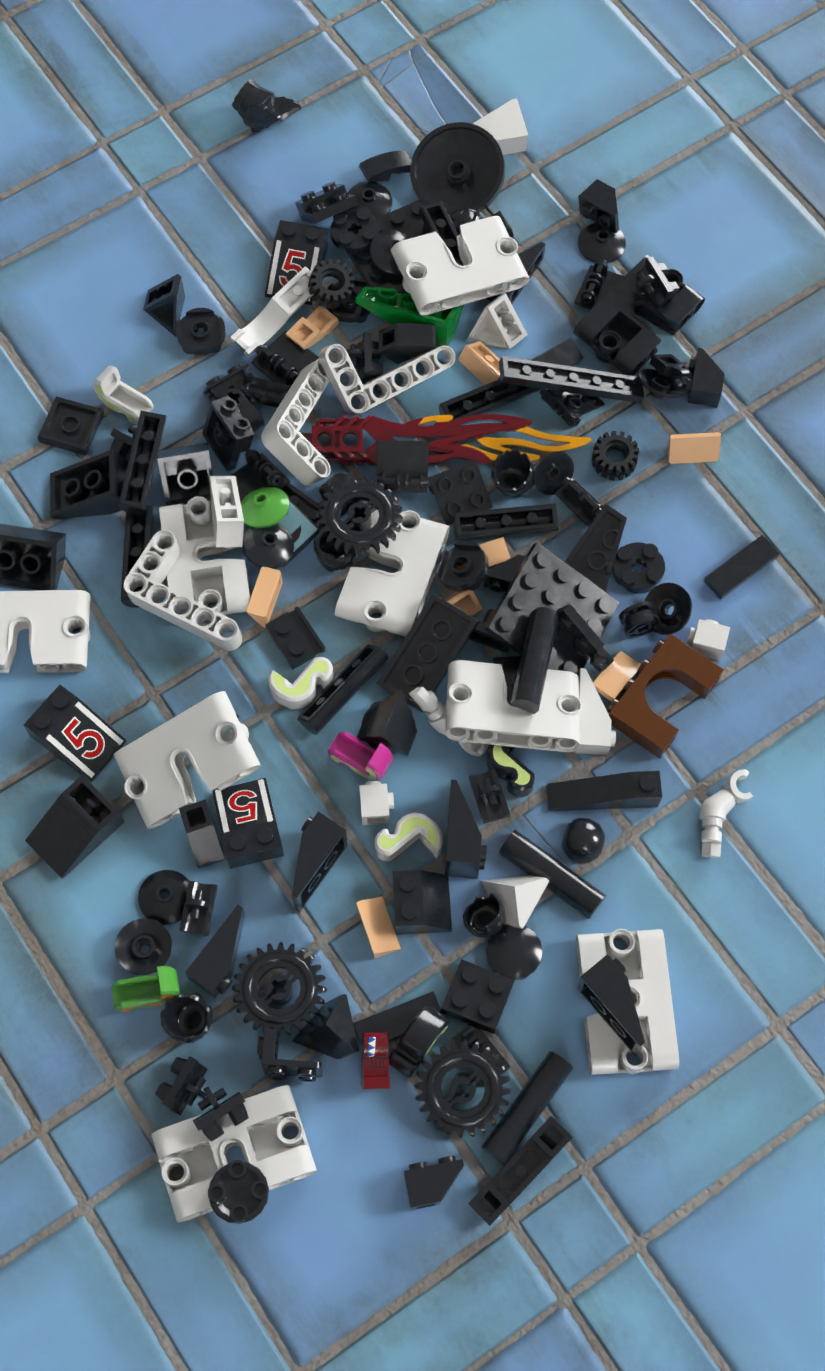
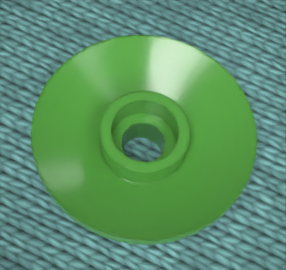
(264, 507)

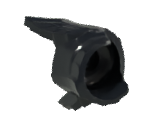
(260, 106)

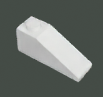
(226, 512)
(594, 720)

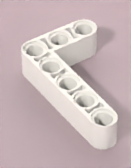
(385, 381)
(282, 431)
(174, 601)

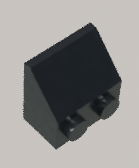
(185, 473)
(421, 902)

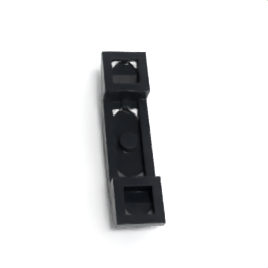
(520, 1170)

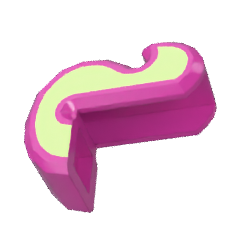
(360, 757)

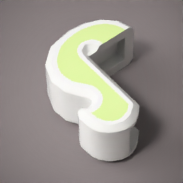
(120, 396)
(303, 690)
(407, 831)

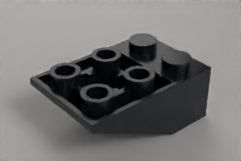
(74, 827)

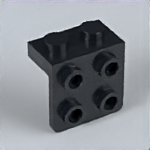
(280, 1068)

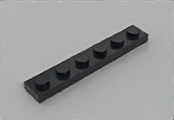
(570, 379)

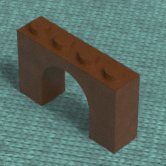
(671, 661)

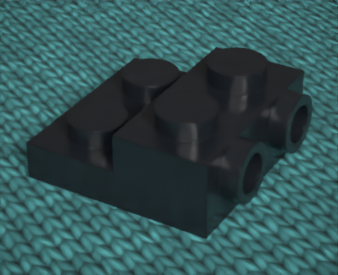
(325, 203)
(227, 431)

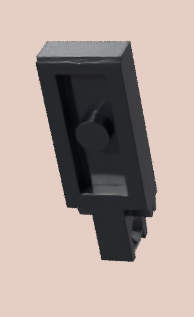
(584, 636)

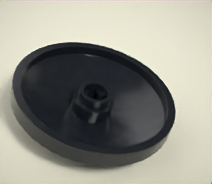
(458, 166)

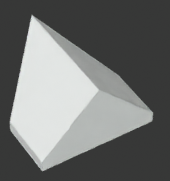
(498, 325)
(517, 895)

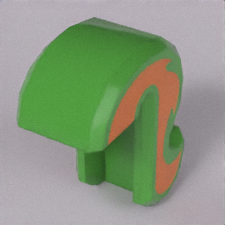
(145, 990)

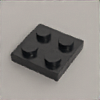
(477, 996)

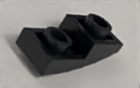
(382, 165)

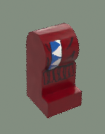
(375, 1061)

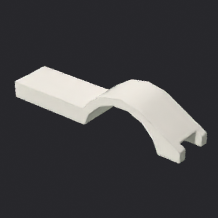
(275, 313)

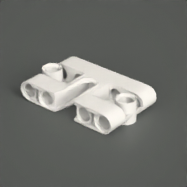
(441, 284)
(203, 581)
(398, 594)
(50, 621)
(480, 710)
(160, 756)
(651, 991)
(258, 1136)

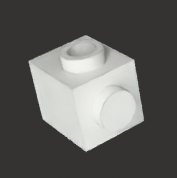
(709, 638)
(375, 803)

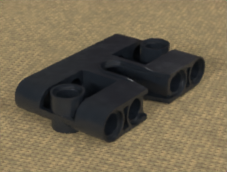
(616, 322)

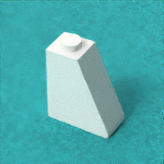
(507, 127)

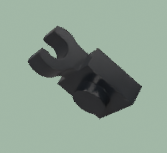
(670, 366)

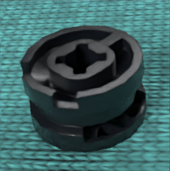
(639, 619)

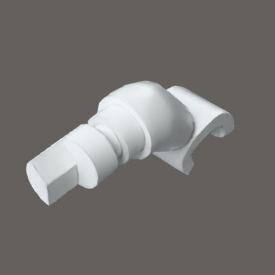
(437, 718)
(714, 813)

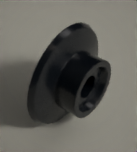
(550, 481)

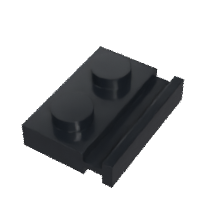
(295, 637)

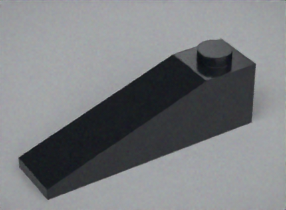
(612, 791)

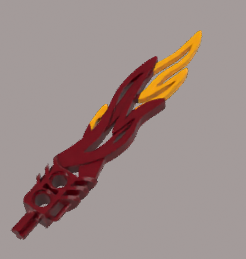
(454, 431)

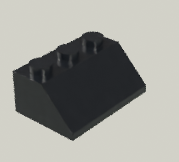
(31, 557)

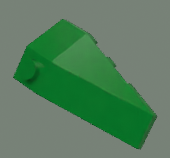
(401, 309)

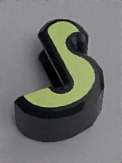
(510, 768)
(418, 1041)

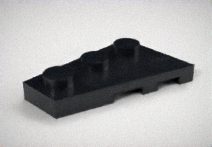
(598, 547)

